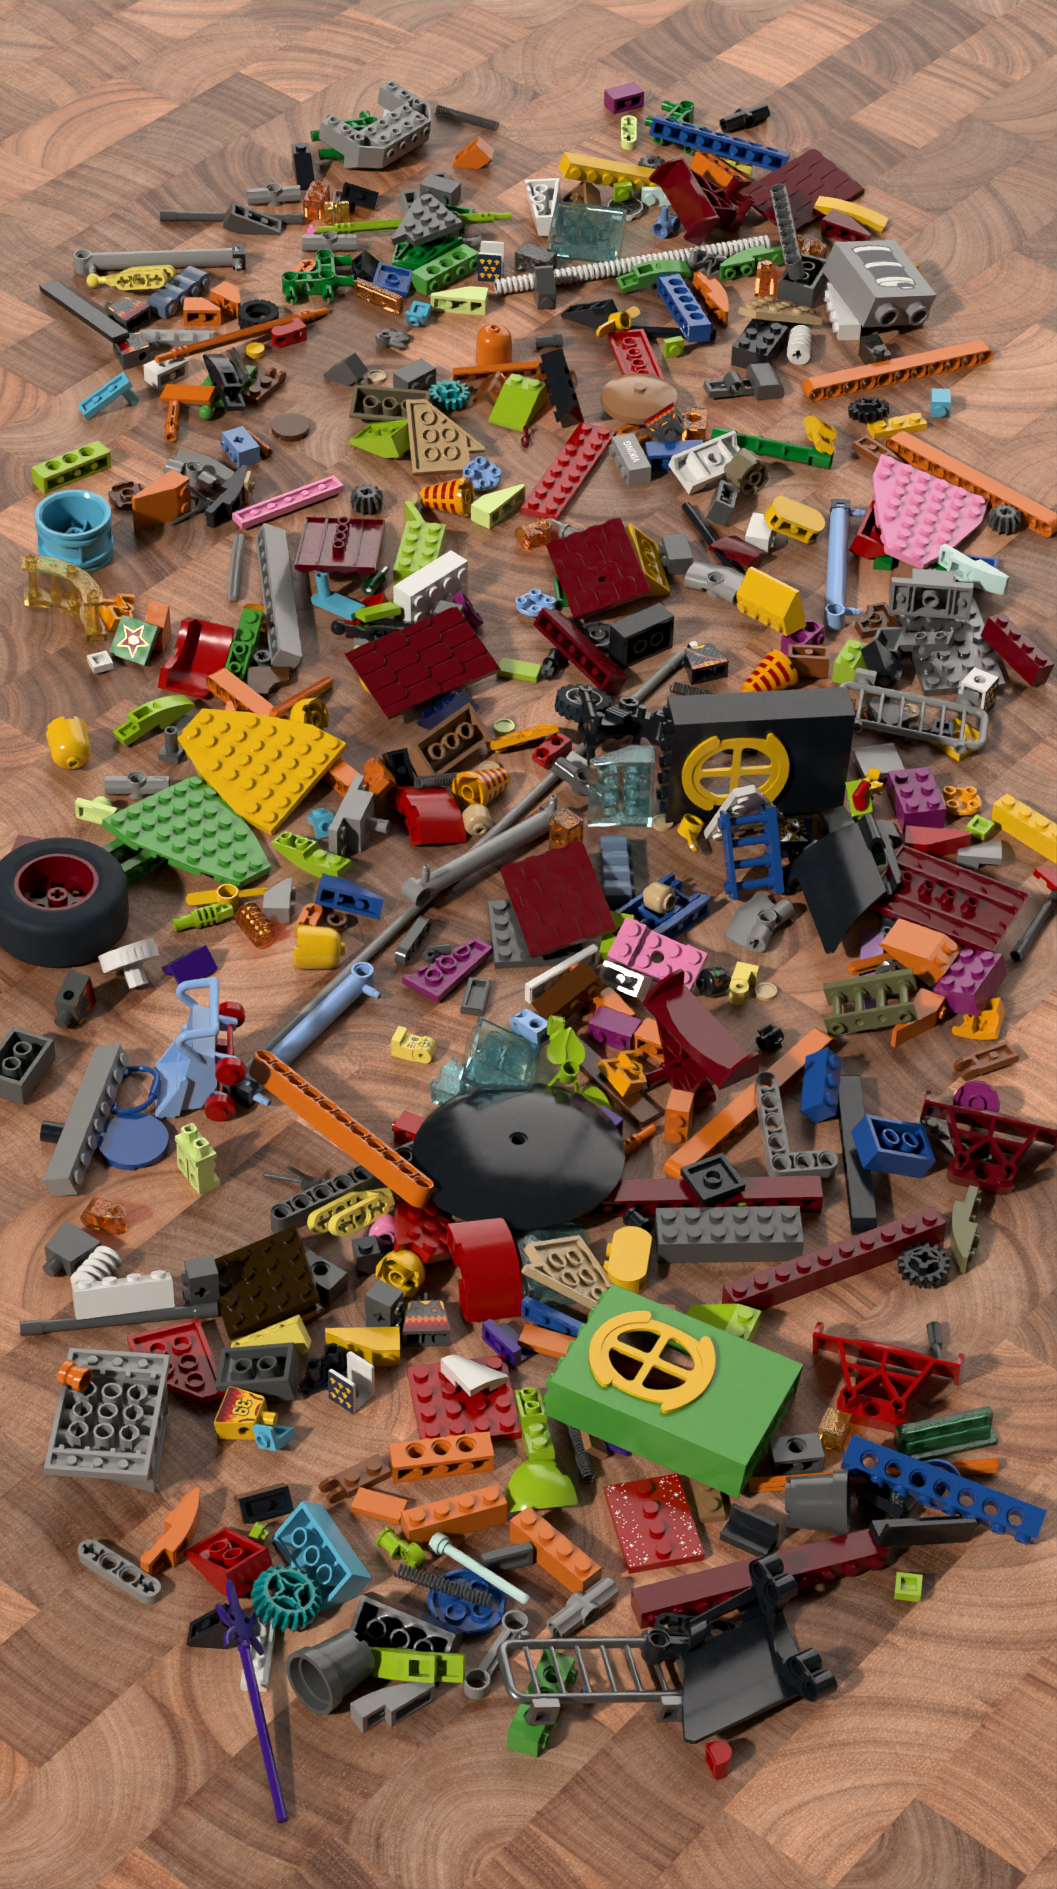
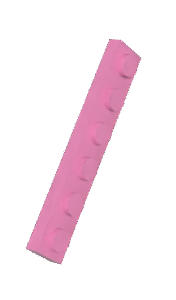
(287, 502)

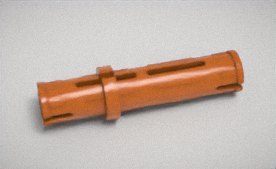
(170, 432)

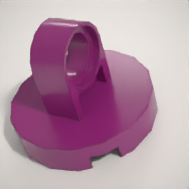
(468, 609)
(977, 1095)

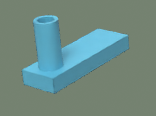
(108, 393)
(333, 601)

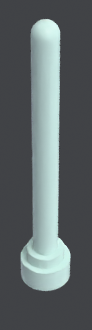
(442, 1545)

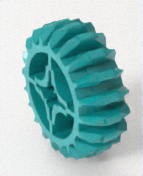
(285, 1607)

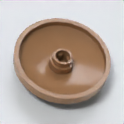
(637, 397)

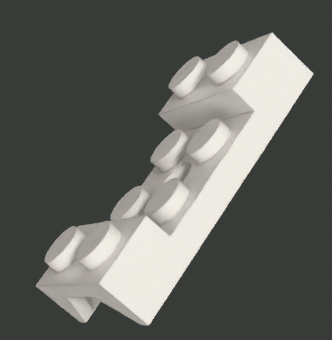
(695, 468)

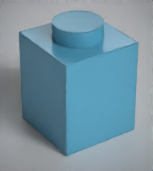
(940, 403)

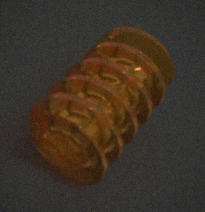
(255, 925)

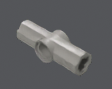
(273, 195)
(331, 241)
(136, 784)
(583, 1608)

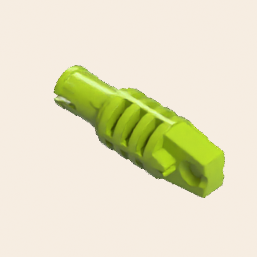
(203, 916)

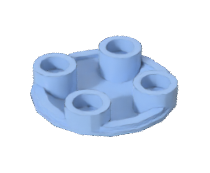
(482, 473)
(533, 602)

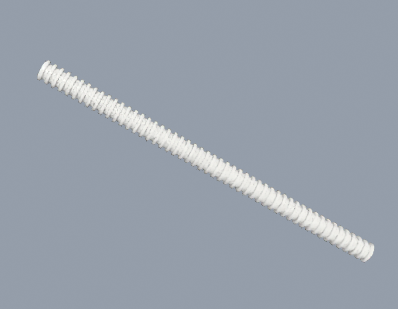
(625, 266)

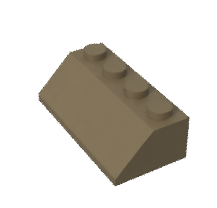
(383, 402)

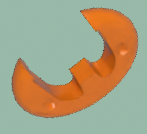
(631, 427)

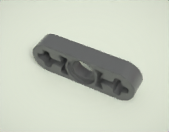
(413, 940)

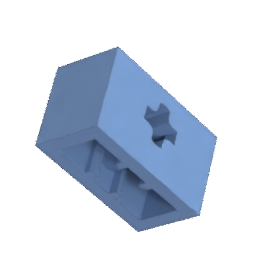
(240, 447)

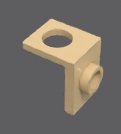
(249, 487)

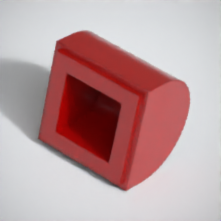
(718, 1758)

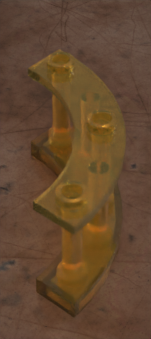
(83, 609)

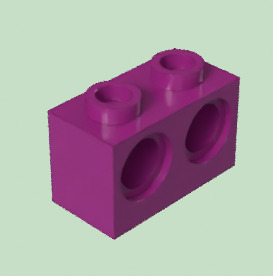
(810, 635)

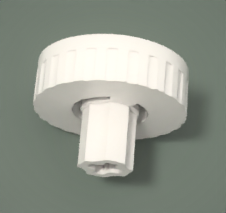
(130, 960)

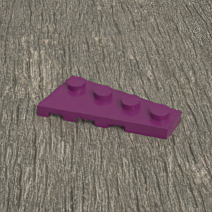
(448, 971)

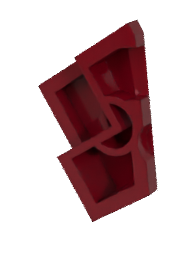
(739, 551)

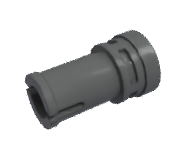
(554, 340)

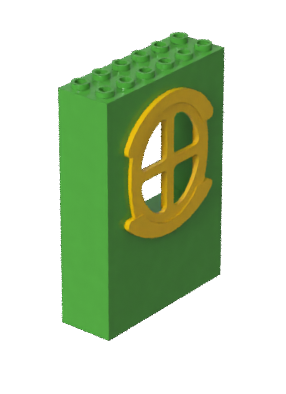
(703, 1429)

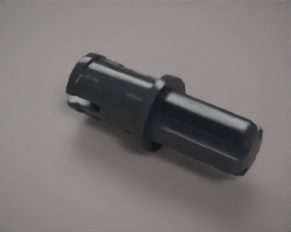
(550, 663)

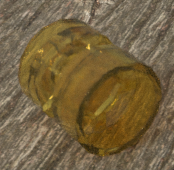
(340, 207)

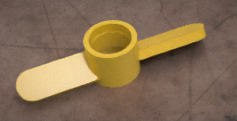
(618, 321)
(690, 829)
(224, 894)

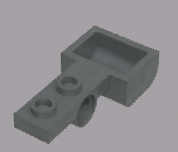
(759, 381)
(899, 640)

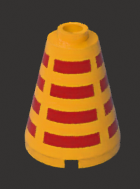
(449, 496)
(771, 674)
(479, 786)

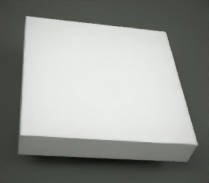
(878, 756)

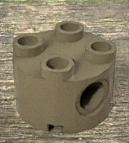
(747, 471)

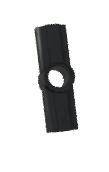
(744, 118)

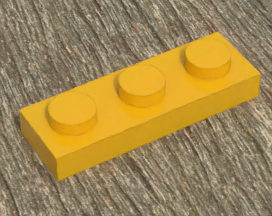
(889, 427)

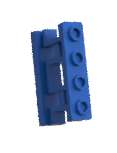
(676, 920)

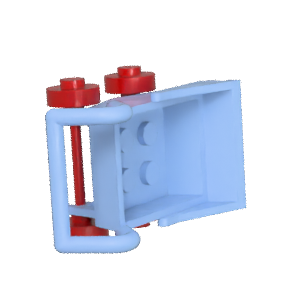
(199, 1059)

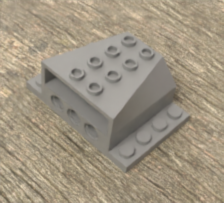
(116, 1423)

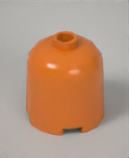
(494, 345)

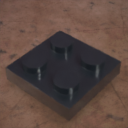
(712, 1179)

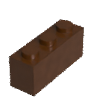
(569, 993)

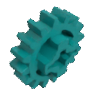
(449, 394)

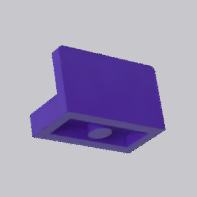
(191, 965)
(505, 1342)

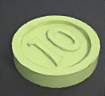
(504, 726)

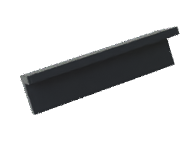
(922, 1531)

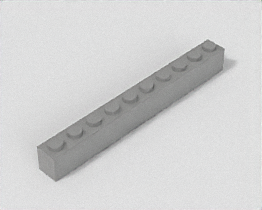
(278, 597)

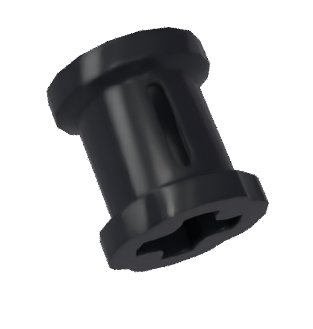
(635, 1218)

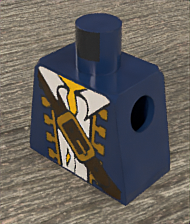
(794, 836)

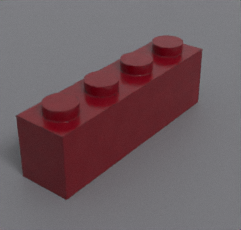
(1017, 649)

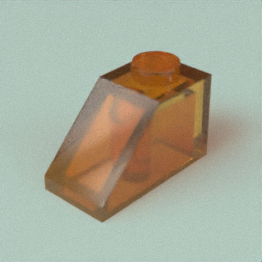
(765, 279)

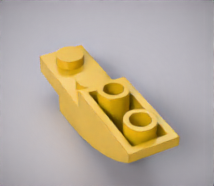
(820, 433)

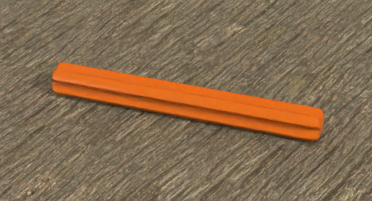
(309, 692)

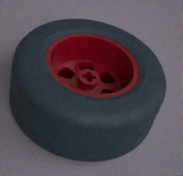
(40, 915)

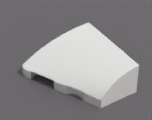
(471, 1375)

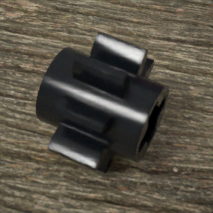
(769, 1038)

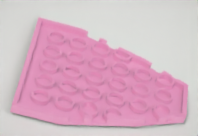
(921, 512)

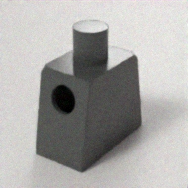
(68, 1250)

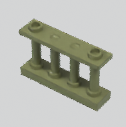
(865, 988)

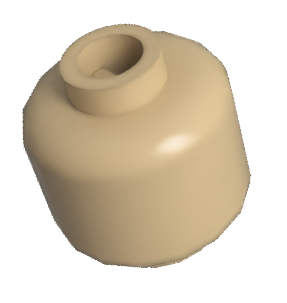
(477, 819)
(659, 897)

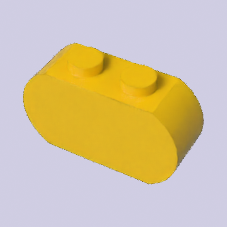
(794, 519)
(629, 1258)

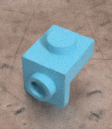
(418, 313)
(321, 821)
(273, 1438)

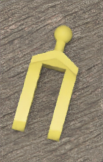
(132, 281)
(378, 1198)

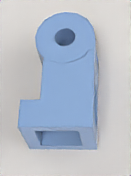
(530, 1026)

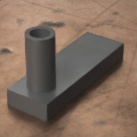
(171, 750)

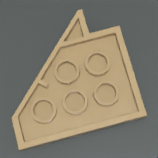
(770, 309)
(437, 441)
(567, 1268)

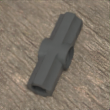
(575, 776)

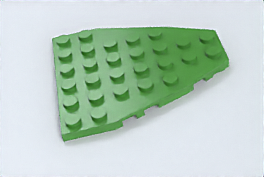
(194, 832)

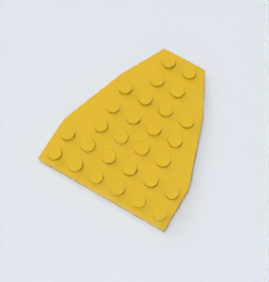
(259, 761)

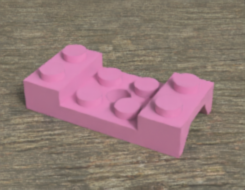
(637, 944)

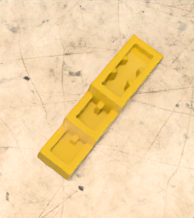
(857, 212)

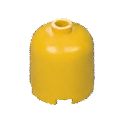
(68, 742)
(317, 947)

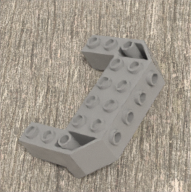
(386, 138)

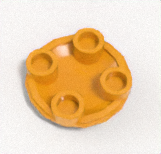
(961, 800)

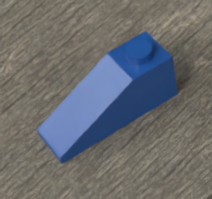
(348, 897)

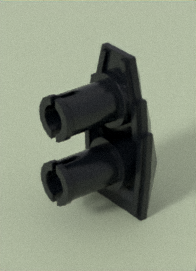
(317, 1369)

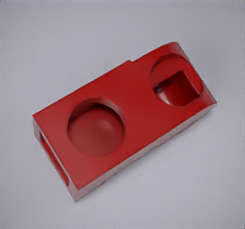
(289, 334)
(551, 750)

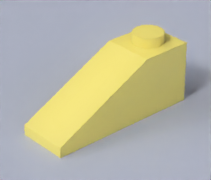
(284, 1332)

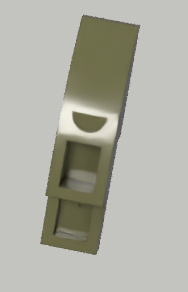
(964, 1229)

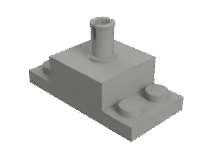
(930, 595)
(355, 820)

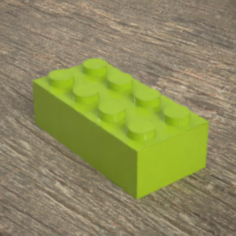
(419, 547)

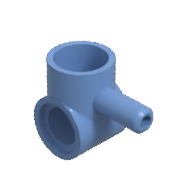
(666, 223)

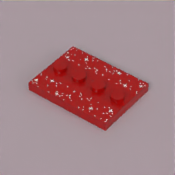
(653, 1523)

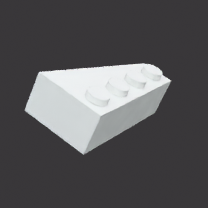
(541, 199)

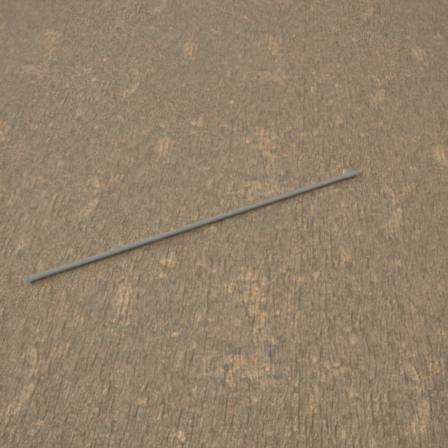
(670, 665)

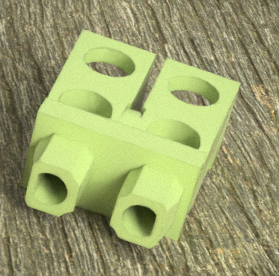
(196, 1159)

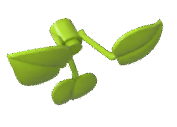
(570, 1053)

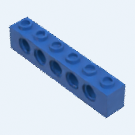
(684, 308)

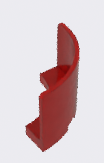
(200, 652)
(430, 814)
(488, 1269)

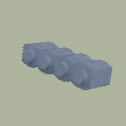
(171, 295)
(615, 870)

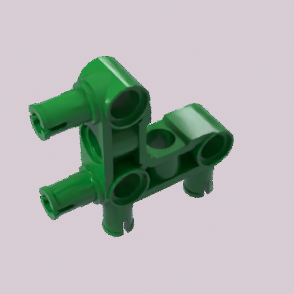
(679, 111)
(358, 124)
(322, 280)

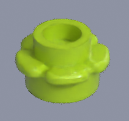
(258, 1533)

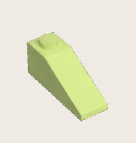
(461, 300)
(495, 506)

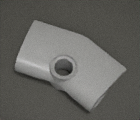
(200, 469)
(716, 579)
(756, 922)

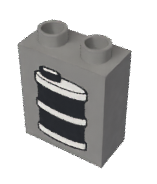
(879, 283)

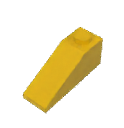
(373, 1344)

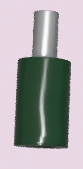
(374, 581)

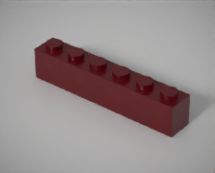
(580, 651)

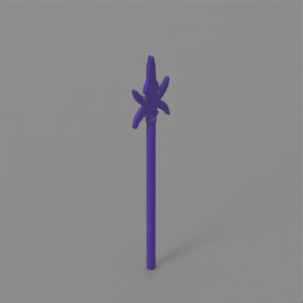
(244, 1638)

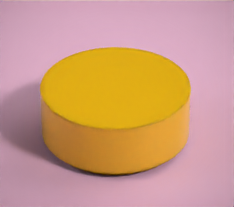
(255, 350)

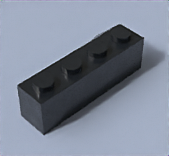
(561, 387)

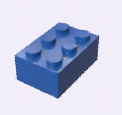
(893, 1146)

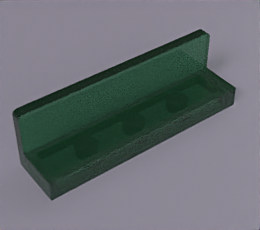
(946, 1434)

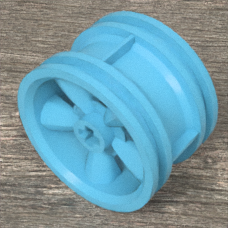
(87, 527)

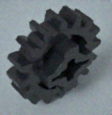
(868, 410)
(923, 1265)

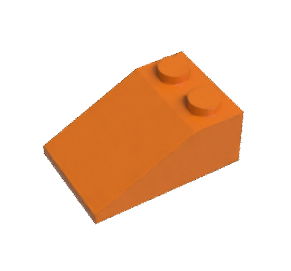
(161, 501)
(921, 949)

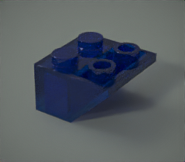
(444, 708)

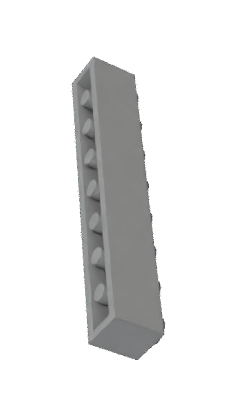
(86, 1120)

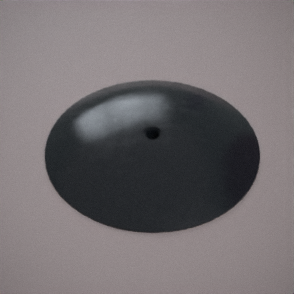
(519, 1156)

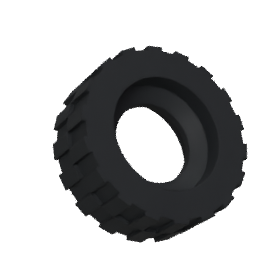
(256, 308)

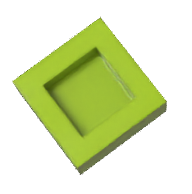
(622, 191)
(673, 347)
(980, 827)
(908, 1587)

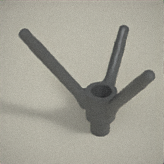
(201, 503)
(306, 1181)

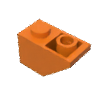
(226, 297)

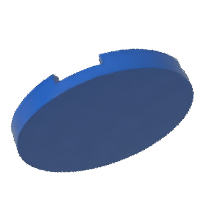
(133, 1141)
(463, 1614)

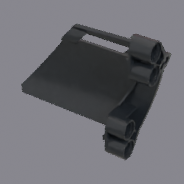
(843, 877)
(750, 1664)

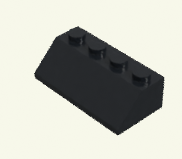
(395, 1625)

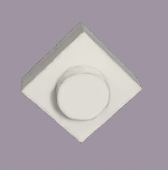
(100, 662)

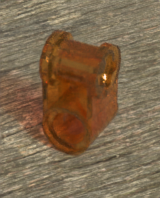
(533, 535)
(102, 1215)

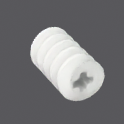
(799, 345)
(98, 1265)

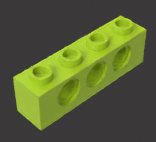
(71, 467)

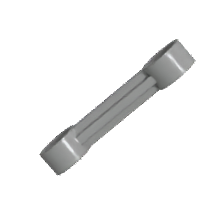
(490, 1661)

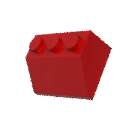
(867, 540)

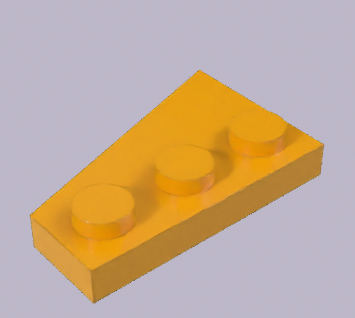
(520, 737)

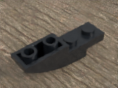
(227, 381)
(230, 500)

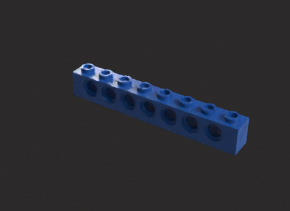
(718, 143)
(957, 1486)

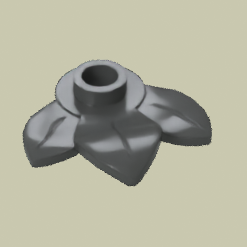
(391, 337)

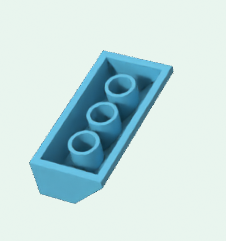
(317, 1546)

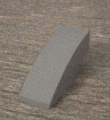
(391, 1704)

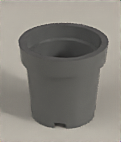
(819, 1502)
(329, 1671)

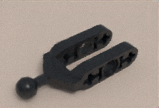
(367, 630)

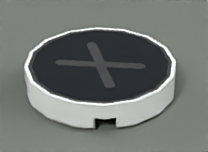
(634, 207)

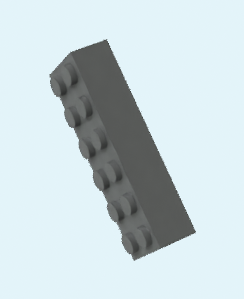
(728, 1234)

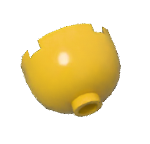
(310, 712)
(402, 1271)

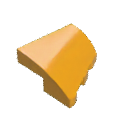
(115, 608)
(986, 1025)
(624, 1072)

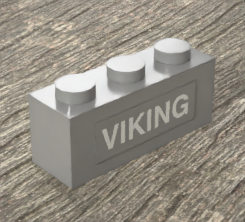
(630, 459)

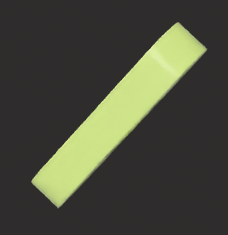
(628, 132)

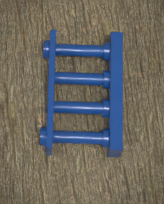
(772, 859)

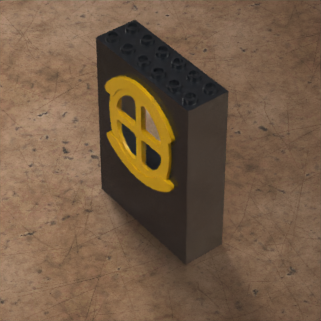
(799, 730)

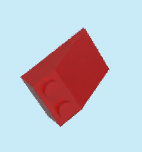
(228, 1557)

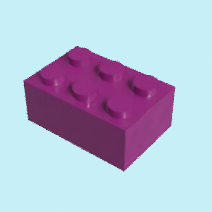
(916, 798)
(971, 981)

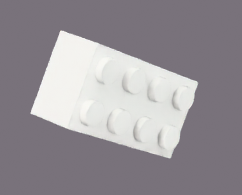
(425, 588)

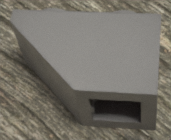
(278, 902)

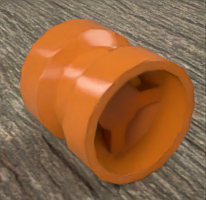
(74, 1376)

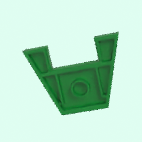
(412, 257)

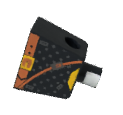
(704, 663)

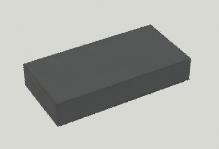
(475, 996)
(508, 1558)

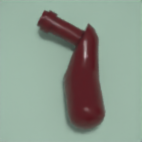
(524, 440)

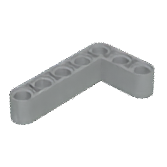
(778, 1137)

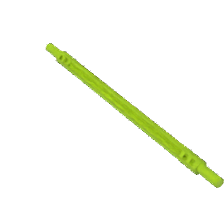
(386, 225)

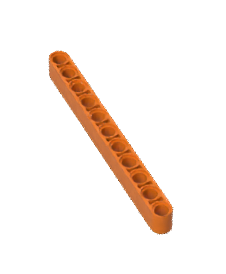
(897, 370)
(961, 475)
(245, 699)
(743, 1110)
(341, 1129)

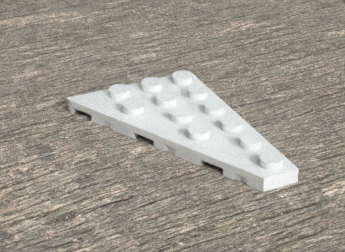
(740, 802)

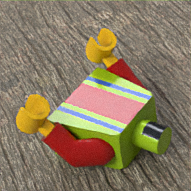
(861, 793)

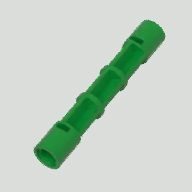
(779, 449)

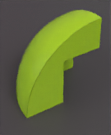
(539, 1487)

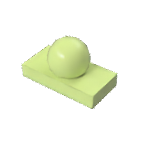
(94, 810)

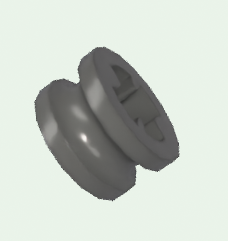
(261, 658)

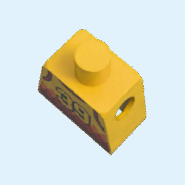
(240, 1412)

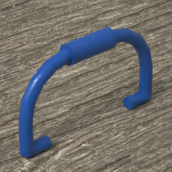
(153, 1094)

